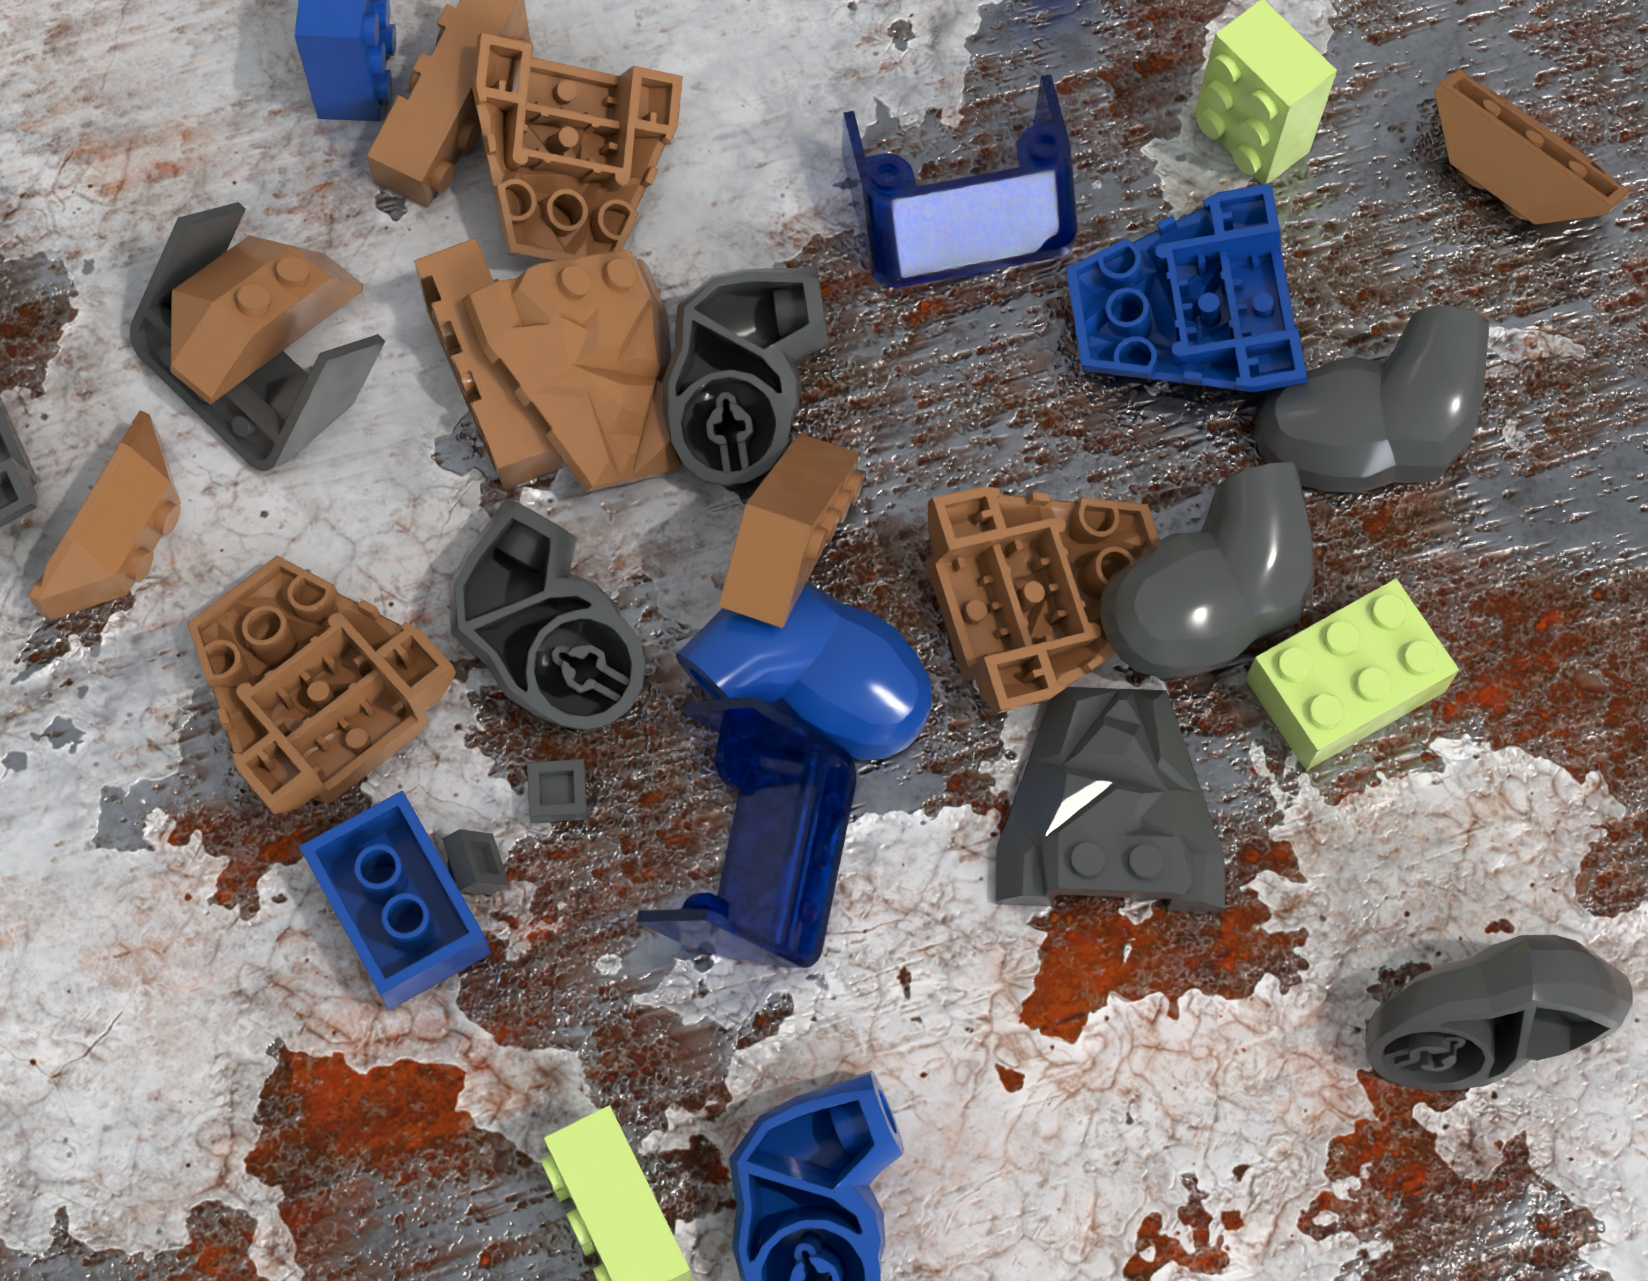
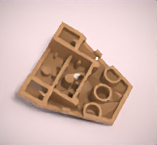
(568, 147)
(592, 359)
(1027, 585)
(312, 683)

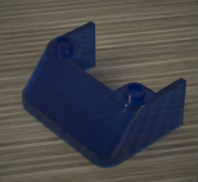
(970, 221)
(781, 841)

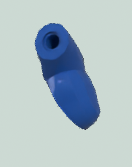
(826, 669)
(807, 1185)

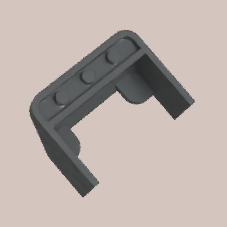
(279, 404)

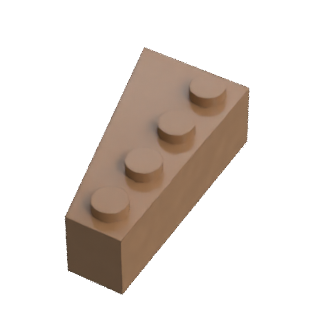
(440, 119)
(507, 429)
(788, 528)

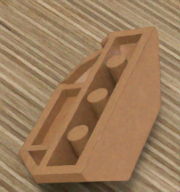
(1519, 157)
(250, 310)
(114, 529)

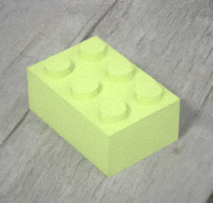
(1263, 92)
(1351, 674)
(612, 1202)

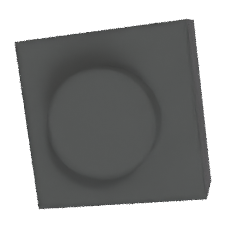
(557, 791)
(475, 862)

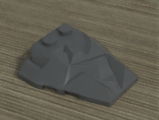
(1110, 808)

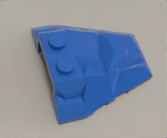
(1193, 300)

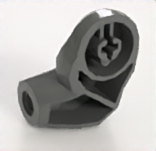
(736, 370)
(1385, 421)
(1216, 591)
(539, 628)
(1496, 1013)

